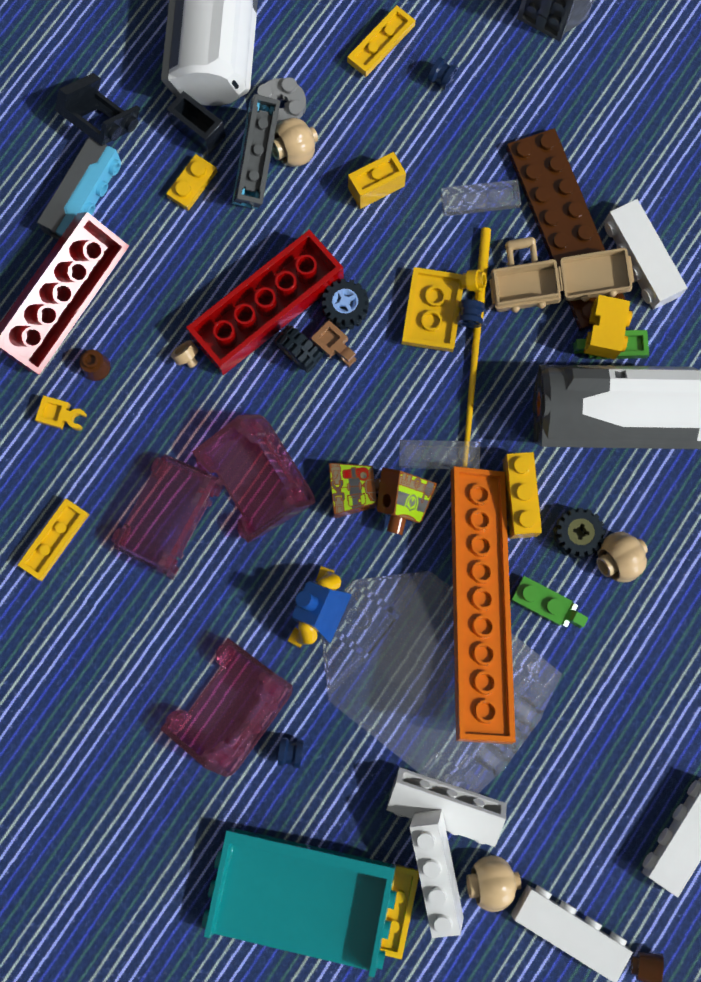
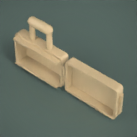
(541, 281)

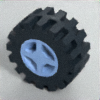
(345, 295)

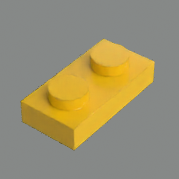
(191, 182)

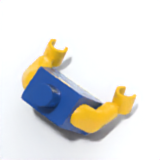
(319, 609)

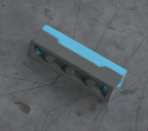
(256, 151)
(81, 187)

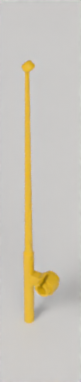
(476, 281)

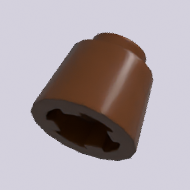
(94, 365)
(648, 967)

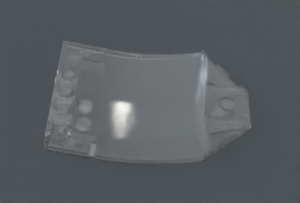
(397, 678)

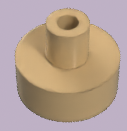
(185, 354)

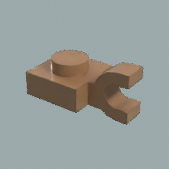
(331, 341)

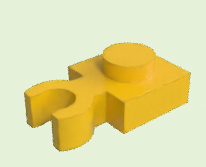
(56, 413)

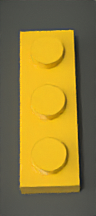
(381, 41)
(53, 539)
(405, 884)

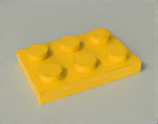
(433, 309)

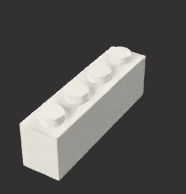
(649, 258)
(463, 810)
(678, 846)
(436, 873)
(571, 933)

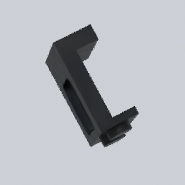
(82, 98)

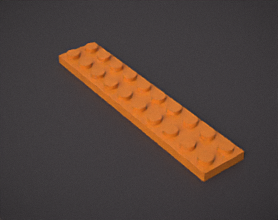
(481, 607)

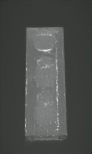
(480, 197)
(439, 454)

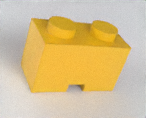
(608, 332)

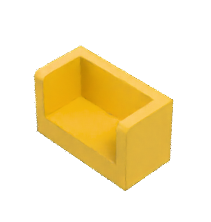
(376, 180)

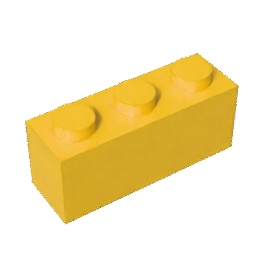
(522, 495)

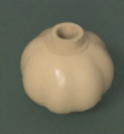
(294, 142)
(622, 557)
(493, 883)

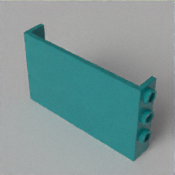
(301, 899)

